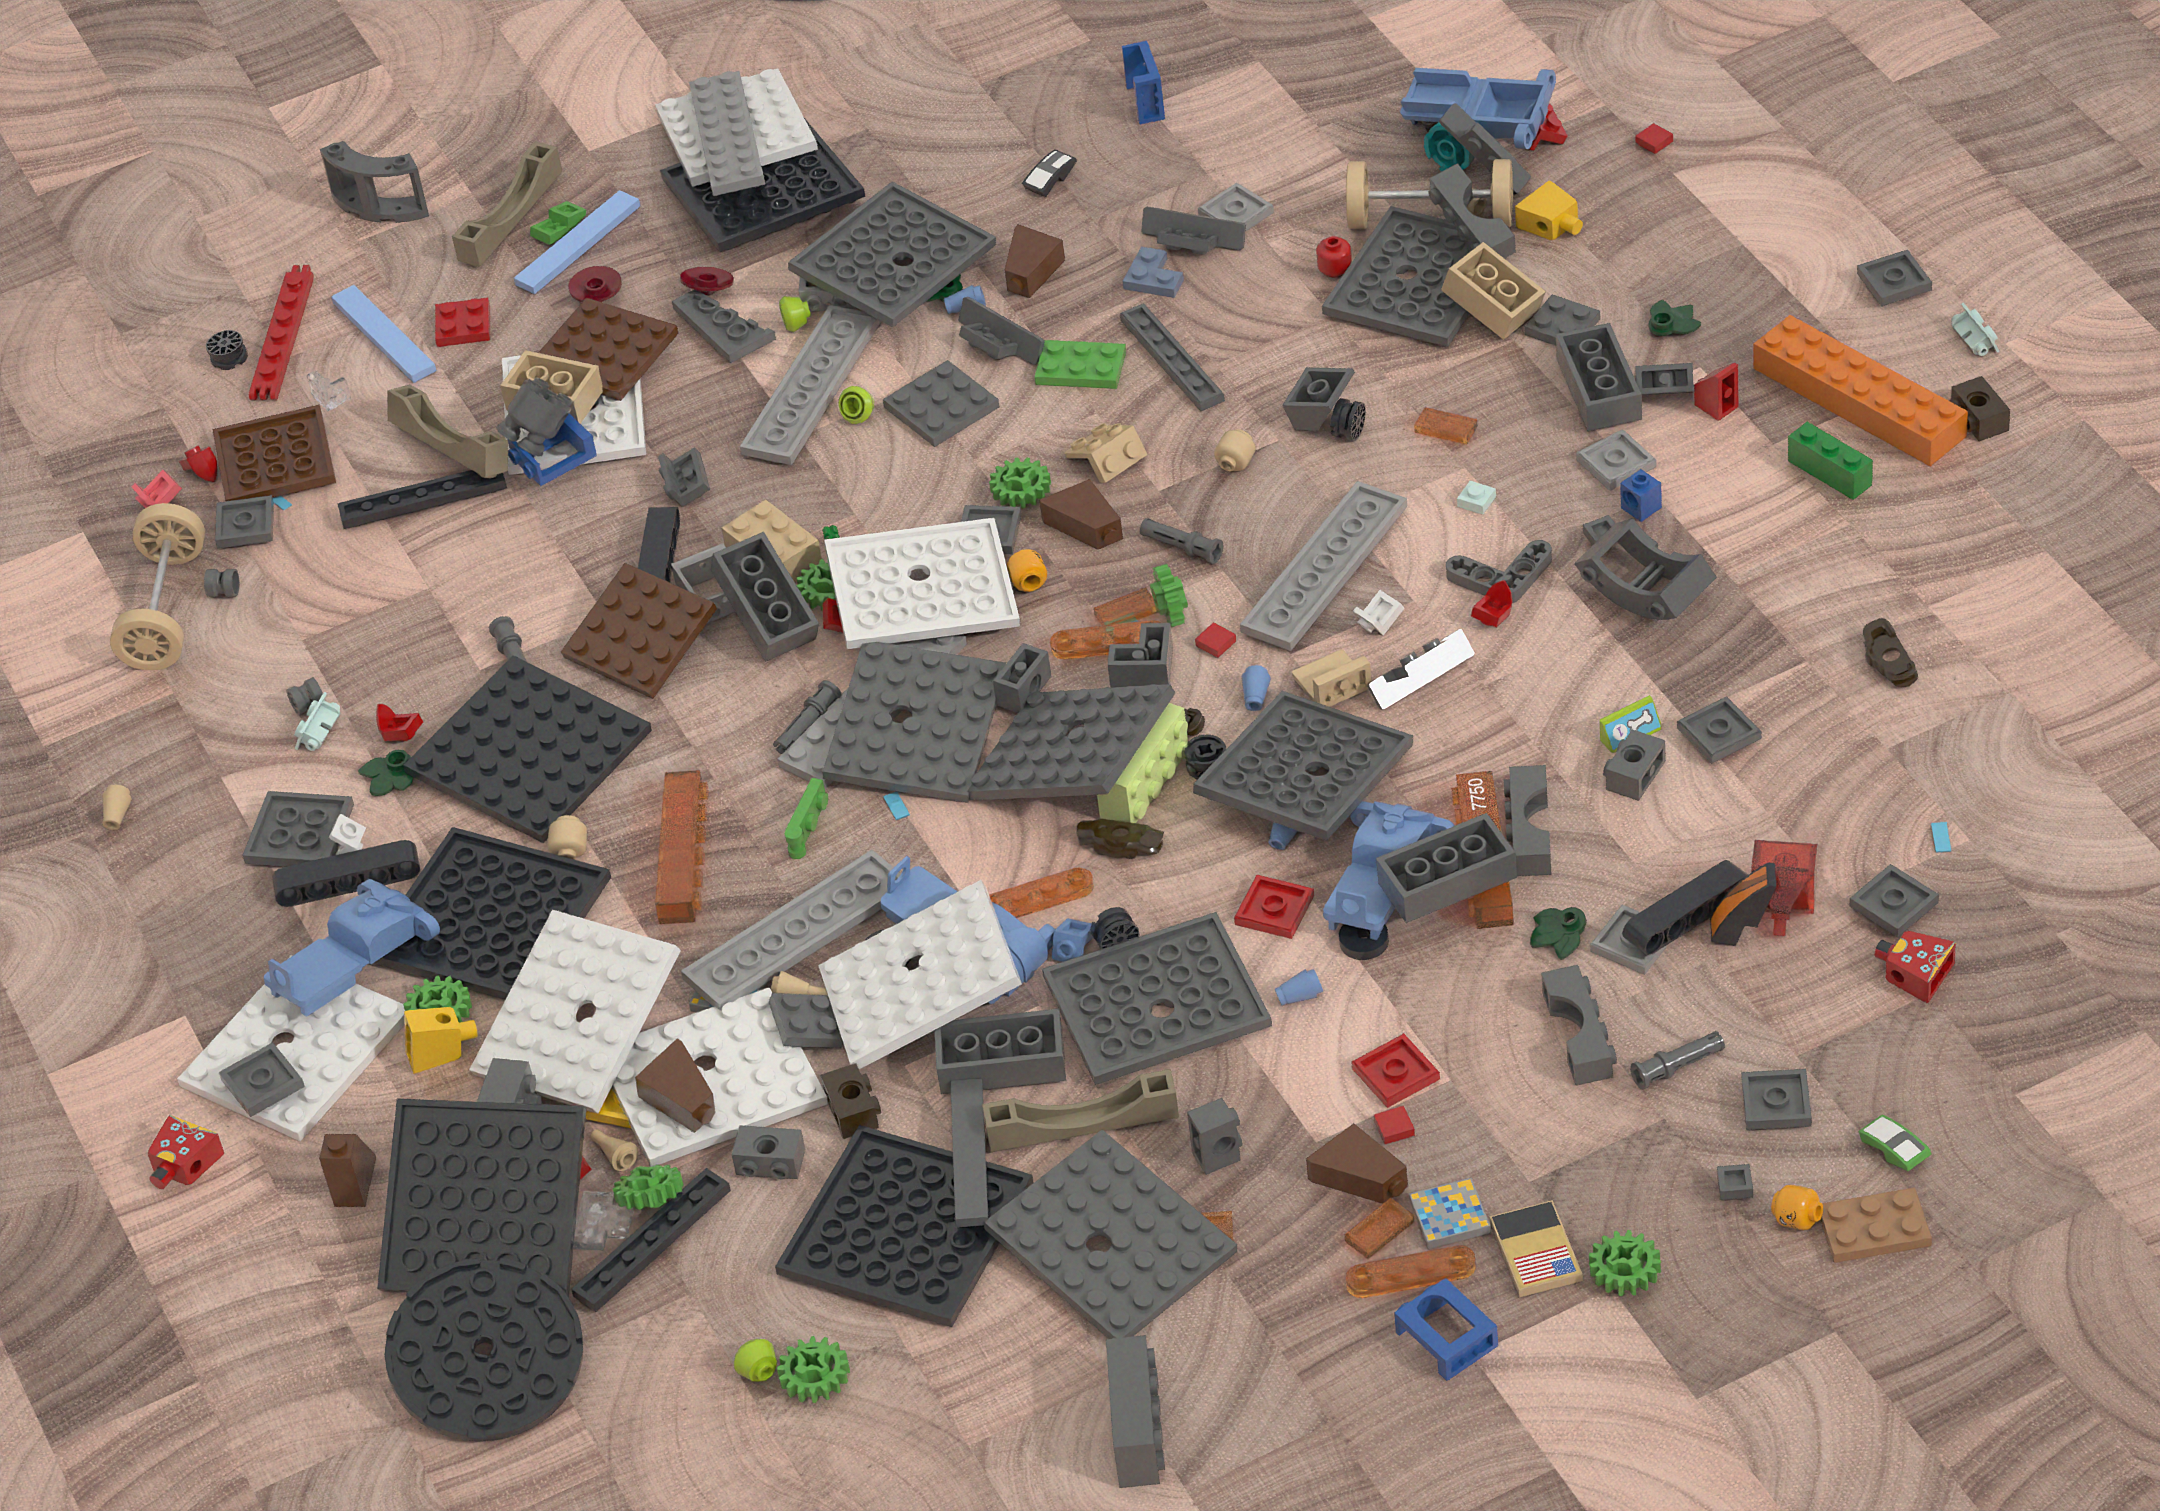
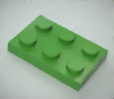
(1080, 364)

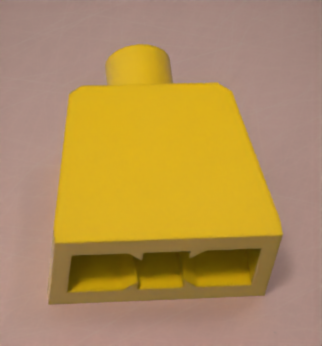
(1548, 212)
(435, 1037)

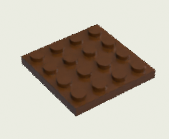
(614, 340)
(274, 455)
(638, 630)

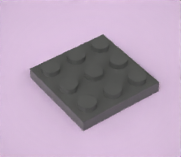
(941, 403)
(295, 828)

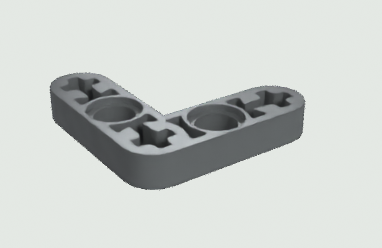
(1466, 571)

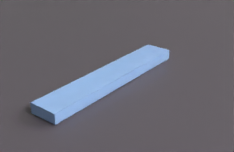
(576, 242)
(383, 333)

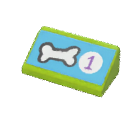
(1637, 716)

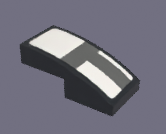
(1047, 171)

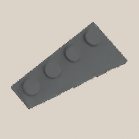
(722, 327)

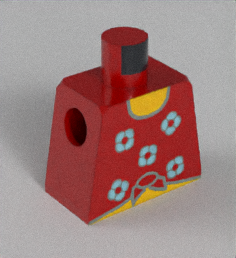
(1917, 963)
(182, 1152)

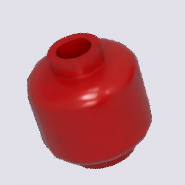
(1333, 256)

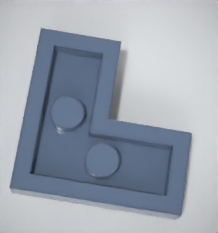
(1148, 276)

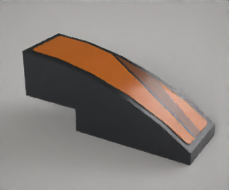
(1743, 905)

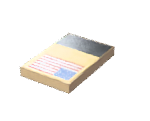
(1536, 1248)

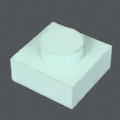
(1476, 497)

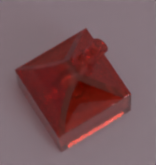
(1794, 878)

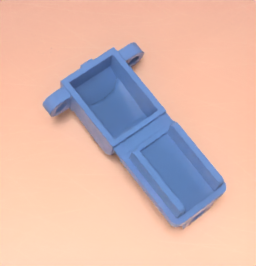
(1499, 105)
(1385, 828)
(920, 889)
(358, 936)

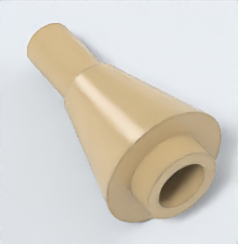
(790, 984)
(619, 1152)

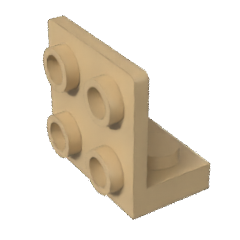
(1334, 678)

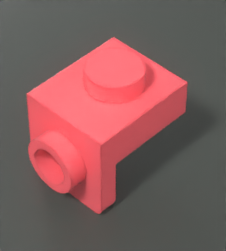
(160, 490)

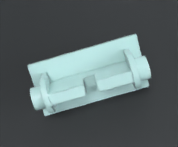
(1971, 322)
(319, 714)

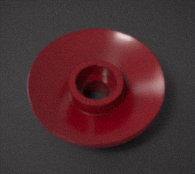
(706, 279)
(595, 283)

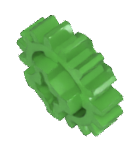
(1020, 482)
(816, 584)
(1168, 595)
(439, 995)
(648, 1187)
(1624, 1263)
(813, 1369)

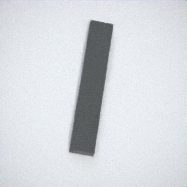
(1172, 357)
(969, 1152)

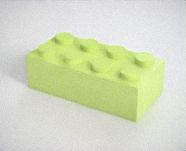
(1148, 768)

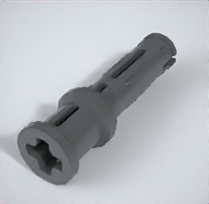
(1192, 543)
(508, 641)
(813, 709)
(1665, 1064)

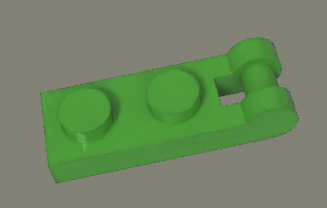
(805, 818)

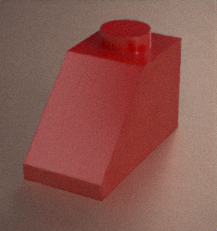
(1718, 392)

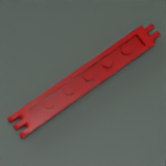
(282, 333)

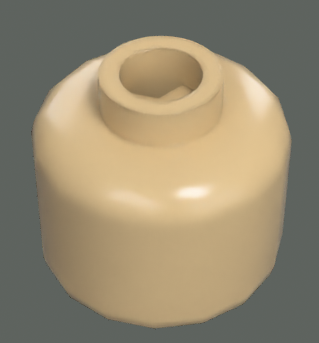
(1234, 449)
(567, 837)

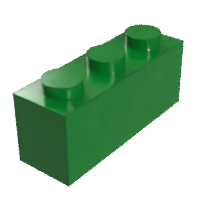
(1830, 460)

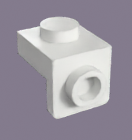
(1379, 613)
(347, 834)

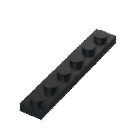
(417, 497)
(650, 1240)

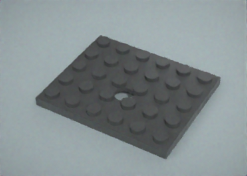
(897, 224)
(1410, 307)
(1293, 735)
(933, 749)
(1041, 761)
(1185, 967)
(1155, 1236)

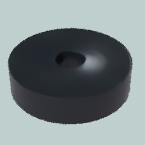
(1362, 949)

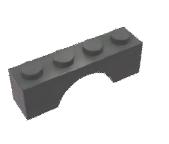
(1453, 192)
(1528, 796)
(1569, 998)

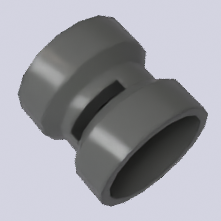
(221, 582)
(304, 695)

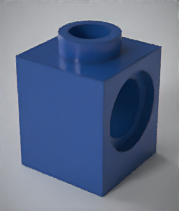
(1641, 495)

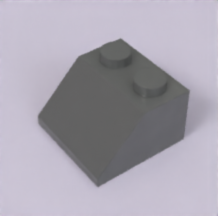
(1315, 396)

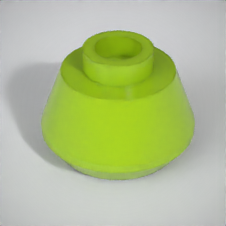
(794, 312)
(855, 404)
(756, 1360)

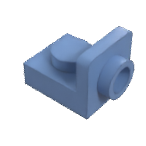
(1070, 939)

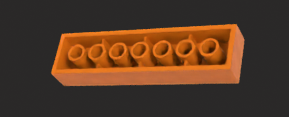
(1860, 390)

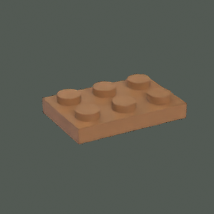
(1875, 1225)

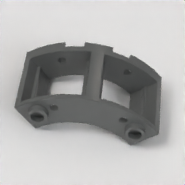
(354, 188)
(1687, 573)

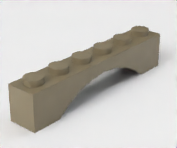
(534, 175)
(415, 414)
(1141, 1101)

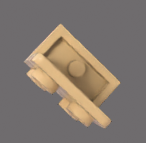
(1109, 449)

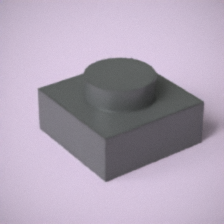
(1597, 528)
(1735, 1181)

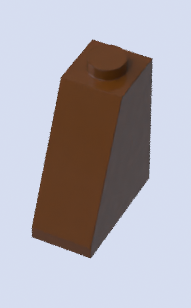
(1031, 260)
(1082, 515)
(677, 1087)
(1358, 1167)
(347, 1169)

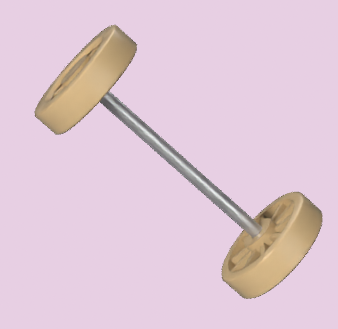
(1359, 193)
(147, 636)

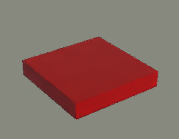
(1274, 906)
(1395, 1070)

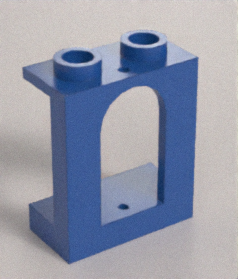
(1144, 80)
(570, 431)
(1463, 1351)

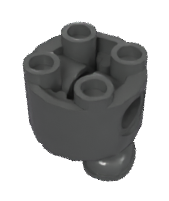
(536, 411)

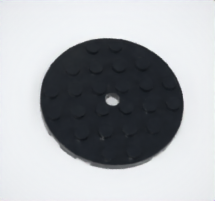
(474, 1394)

